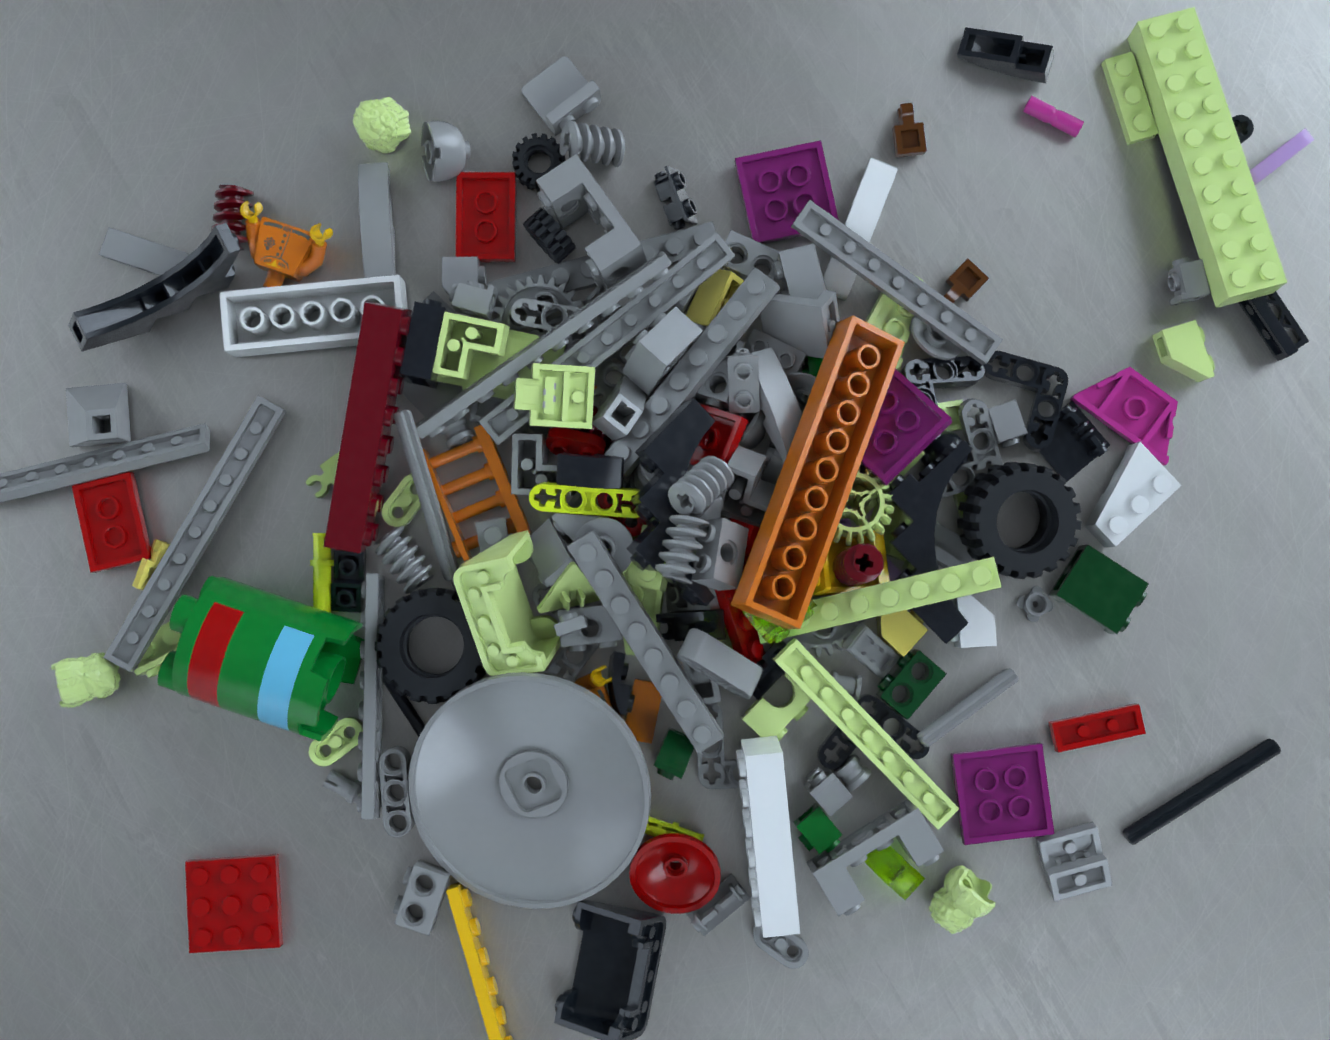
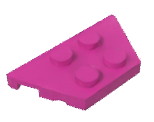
(1132, 410)

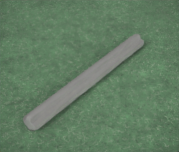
(426, 493)

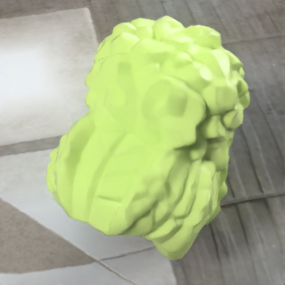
(381, 124)
(85, 679)
(960, 900)

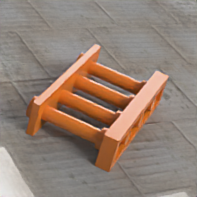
(493, 470)

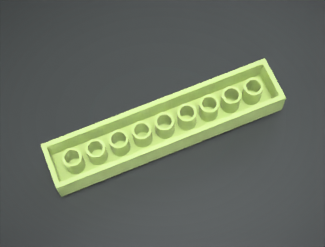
(1206, 158)

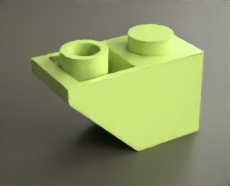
(1184, 351)

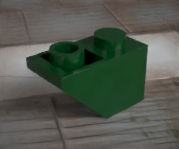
(673, 754)

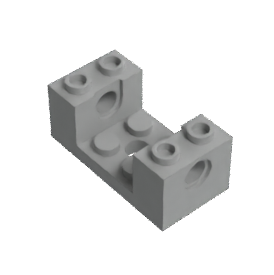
(572, 192)
(902, 822)

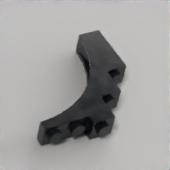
(134, 313)
(668, 456)
(916, 540)

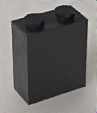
(422, 343)

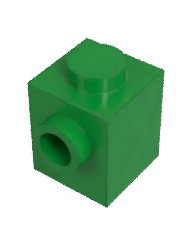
(817, 830)

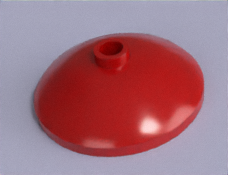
(671, 885)

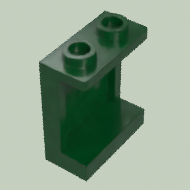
(1100, 589)

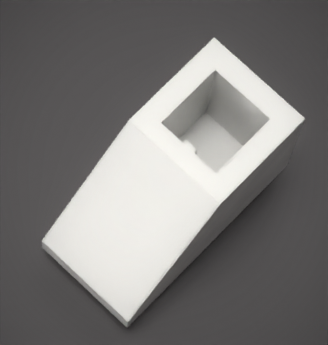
(980, 627)

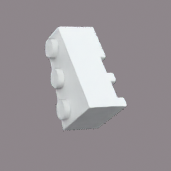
(1132, 495)

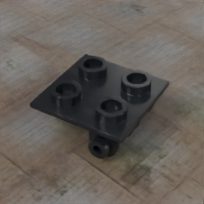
(1073, 443)

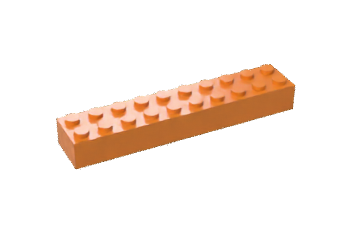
(818, 474)

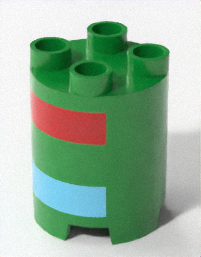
(261, 656)

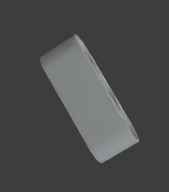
(720, 663)
(391, 804)

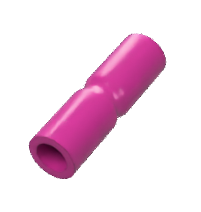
(1049, 114)

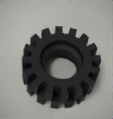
(529, 148)
(549, 235)

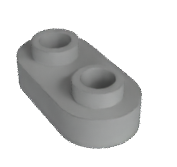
(778, 947)

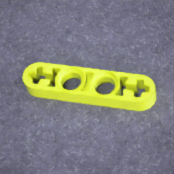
(588, 504)

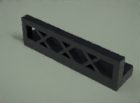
(1272, 328)

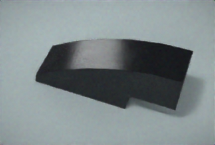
(1007, 54)

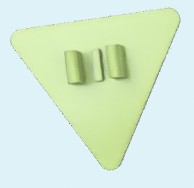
(568, 591)

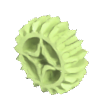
(859, 516)

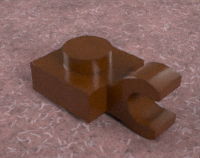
(908, 136)
(965, 281)

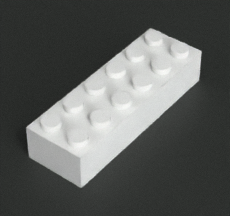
(303, 314)
(770, 842)

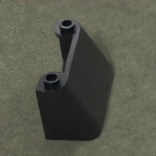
(612, 971)

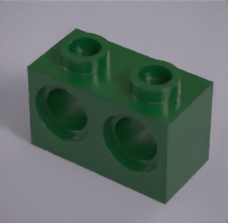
(916, 689)

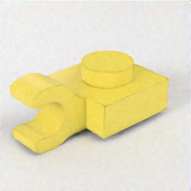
(148, 566)

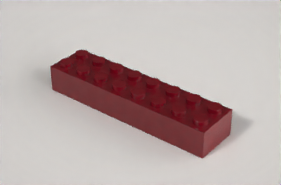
(368, 428)

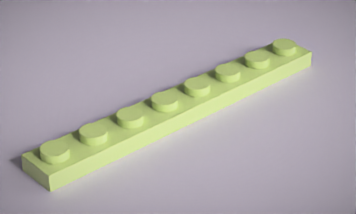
(901, 595)
(865, 733)

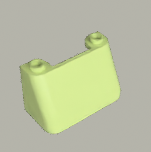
(500, 612)

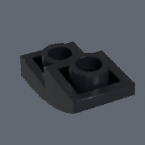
(590, 471)
(347, 582)
(619, 693)

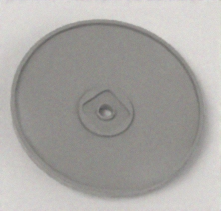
(520, 840)

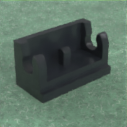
(682, 621)

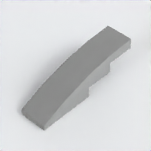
(376, 220)
(777, 401)

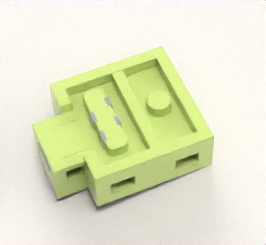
(557, 396)

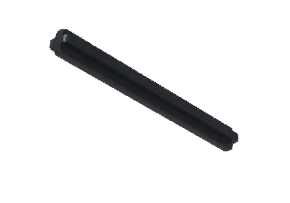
(1201, 791)

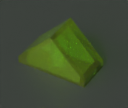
(895, 871)

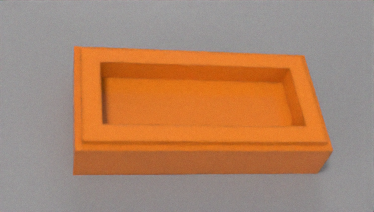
(644, 711)

